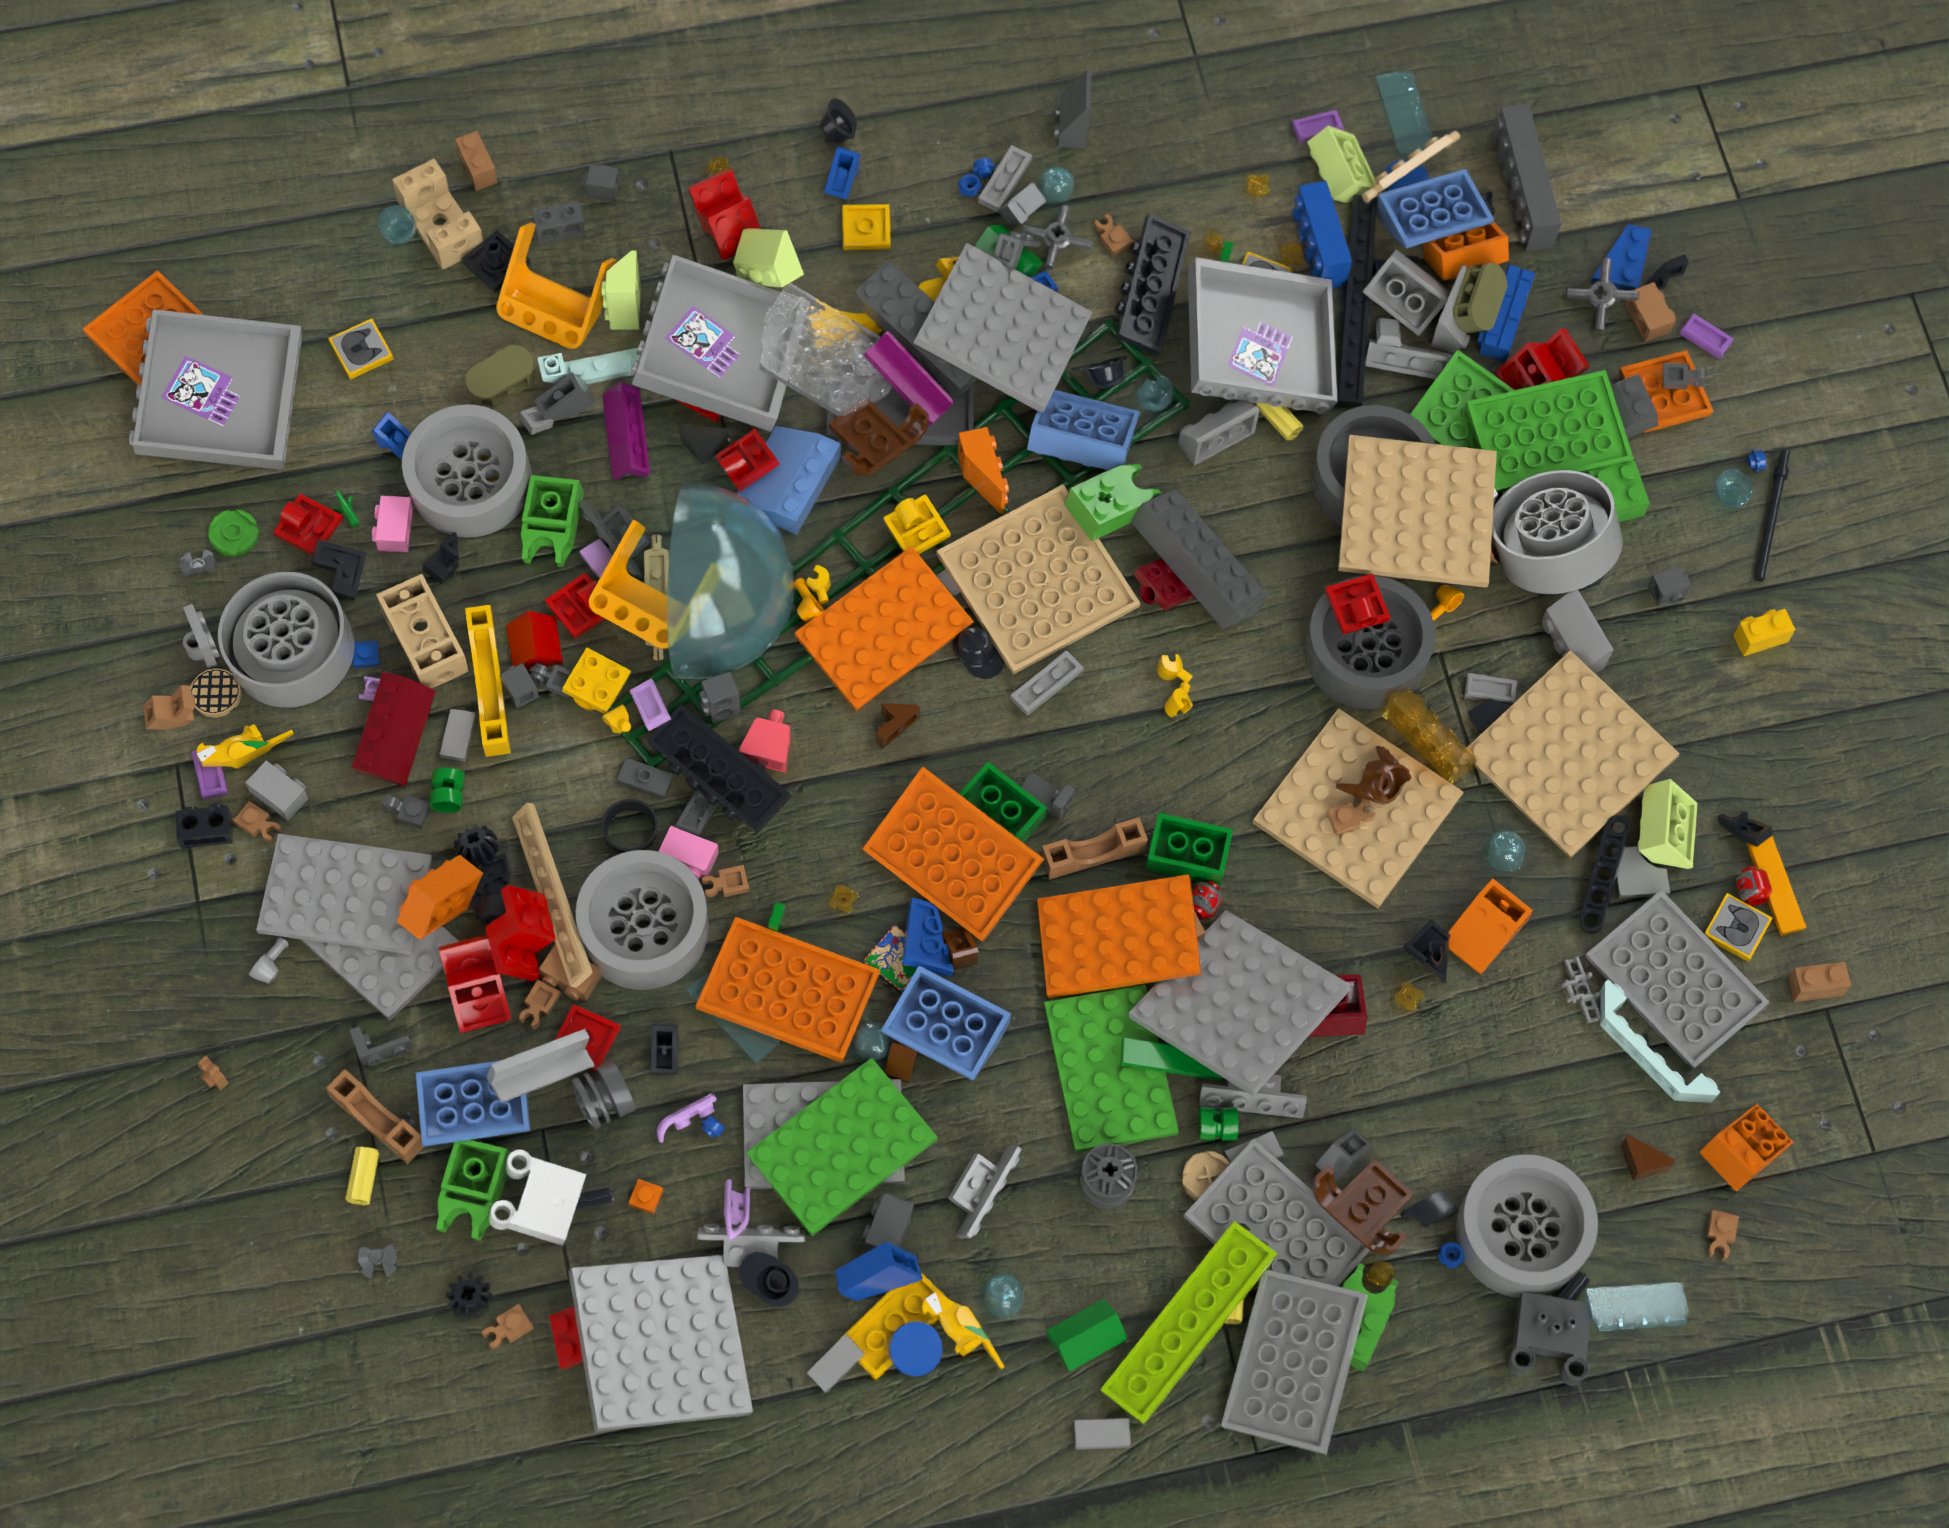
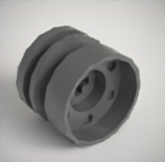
(603, 1095)
(1107, 1191)

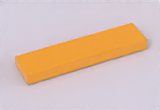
(1782, 900)

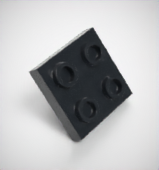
(491, 260)

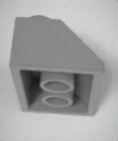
(1407, 292)
(1447, 334)
(1218, 431)
(1577, 630)

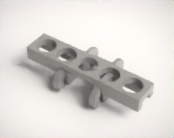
(1581, 998)

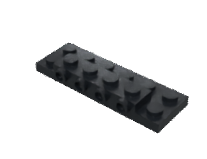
(1151, 284)
(718, 770)

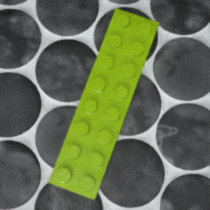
(1188, 1322)

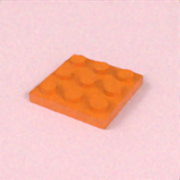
(1671, 405)

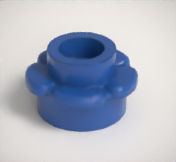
(983, 167)
(969, 180)
(1756, 460)
(712, 1126)
(1453, 1248)

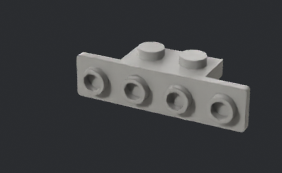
(1266, 1101)
(979, 1186)
(750, 1240)

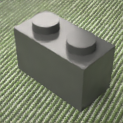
(890, 1222)

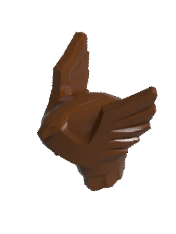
(1381, 779)

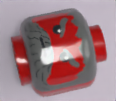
(1753, 886)
(1206, 899)

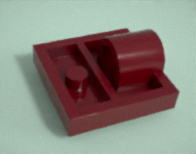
(1161, 585)

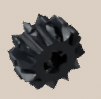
(477, 845)
(459, 1300)

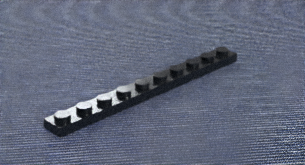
(1357, 303)

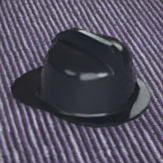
(838, 122)
(1106, 373)
(978, 653)
(769, 1279)

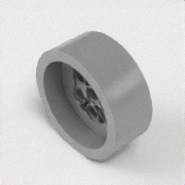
(435, 449)
(1557, 532)
(311, 668)
(632, 880)
(1565, 1207)

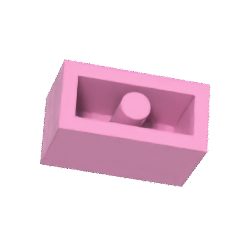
(393, 524)
(691, 850)

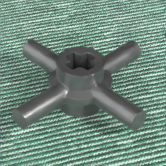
(1057, 237)
(1608, 300)

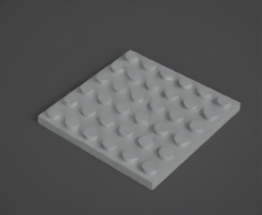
(1003, 328)
(1245, 1007)
(659, 1342)

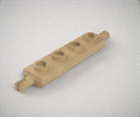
(1416, 159)
(656, 575)

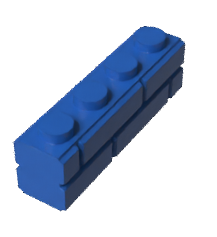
(1499, 339)

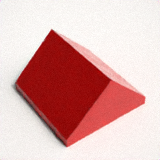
(534, 640)

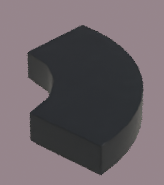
(494, 878)

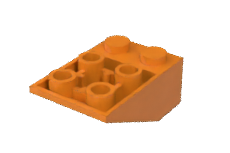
(982, 466)
(1488, 926)
(1746, 1147)

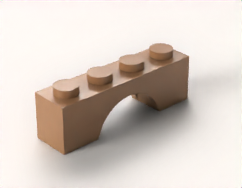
(1072, 856)
(385, 1126)

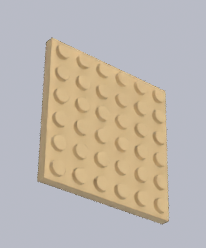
(1418, 511)
(1037, 580)
(1571, 754)
(1381, 850)

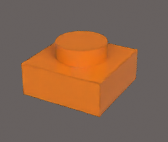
(646, 1196)

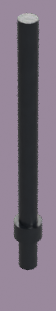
(1780, 475)

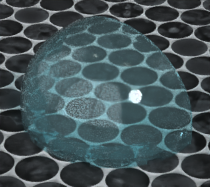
(725, 582)

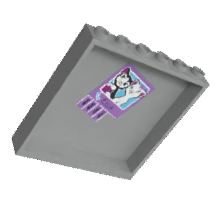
(1261, 336)
(708, 344)
(216, 389)

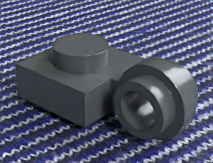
(556, 678)

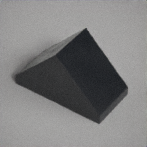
(664, 1048)

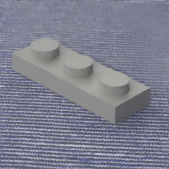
(1005, 178)
(1046, 683)

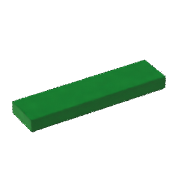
(1162, 1059)

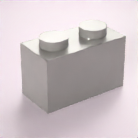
(277, 789)

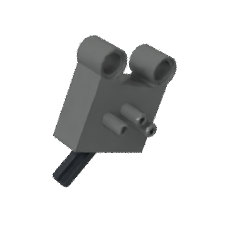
(1553, 1329)

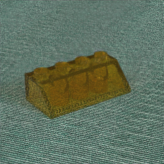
(1429, 736)

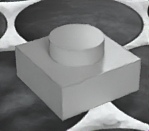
(534, 421)

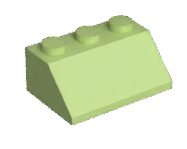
(1341, 163)
(767, 258)
(622, 294)
(1668, 825)

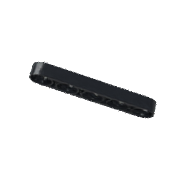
(1604, 886)

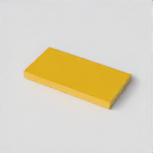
(887, 1315)

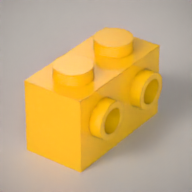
(1764, 631)

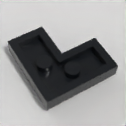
(346, 564)

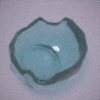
(1056, 184)
(397, 224)
(1155, 394)
(1733, 488)
(1506, 851)
(871, 1042)
(1003, 1295)

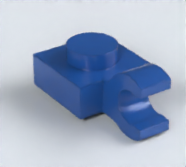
(366, 654)

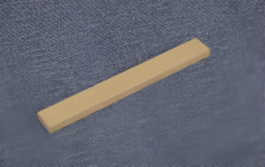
(549, 883)

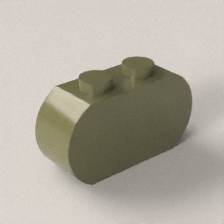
(1479, 297)
(500, 376)

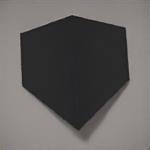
(1431, 948)

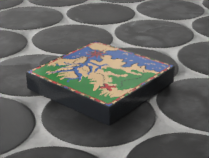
(888, 959)

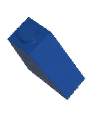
(878, 1272)

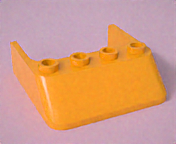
(544, 304)
(628, 600)

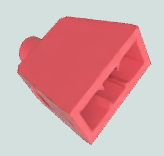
(768, 742)

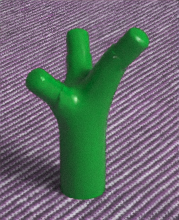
(346, 509)

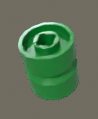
(447, 789)
(1218, 1123)

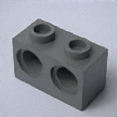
(559, 223)
(720, 697)

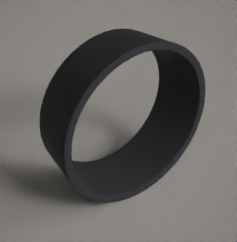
(624, 805)

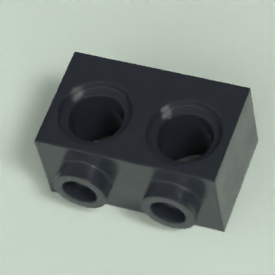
(204, 833)

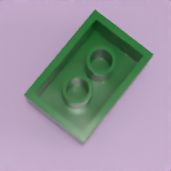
(1005, 802)
(1189, 849)

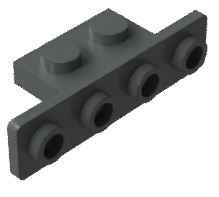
(612, 529)

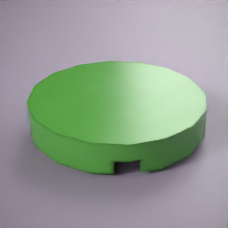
(233, 533)

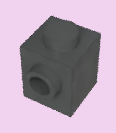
(601, 182)
(1669, 586)
(519, 685)

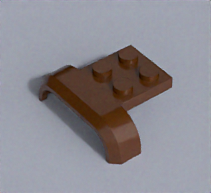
(876, 437)
(1365, 1205)

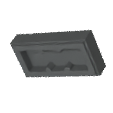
(645, 778)
(696, 814)

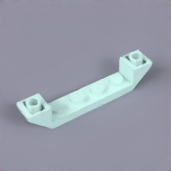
(589, 369)
(1699, 1090)

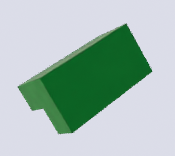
(1028, 262)
(1086, 1334)

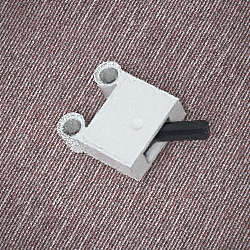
(547, 1200)

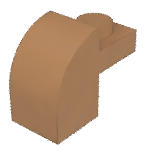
(170, 711)

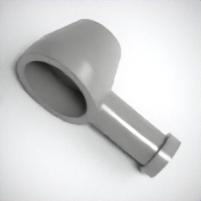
(265, 968)

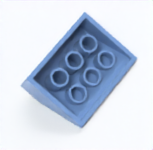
(1433, 209)
(1083, 431)
(795, 484)
(947, 1023)
(463, 1106)

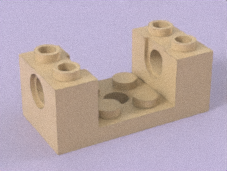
(427, 198)
(432, 652)

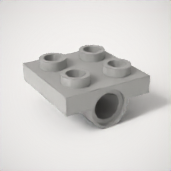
(201, 635)

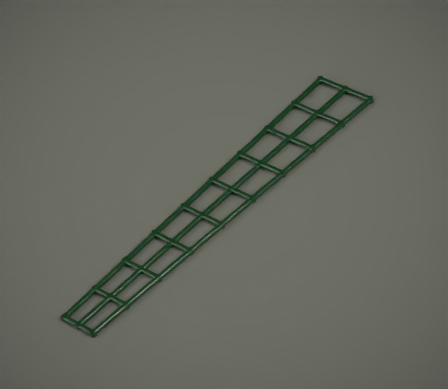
(894, 492)

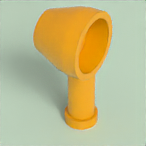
(1448, 598)
(809, 606)

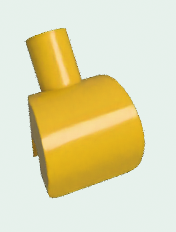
(821, 584)
(1171, 670)
(1178, 701)
(617, 719)

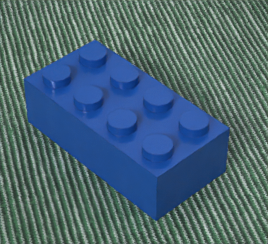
(1321, 233)

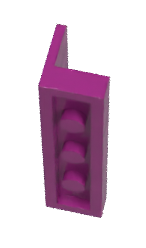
(908, 377)
(626, 431)

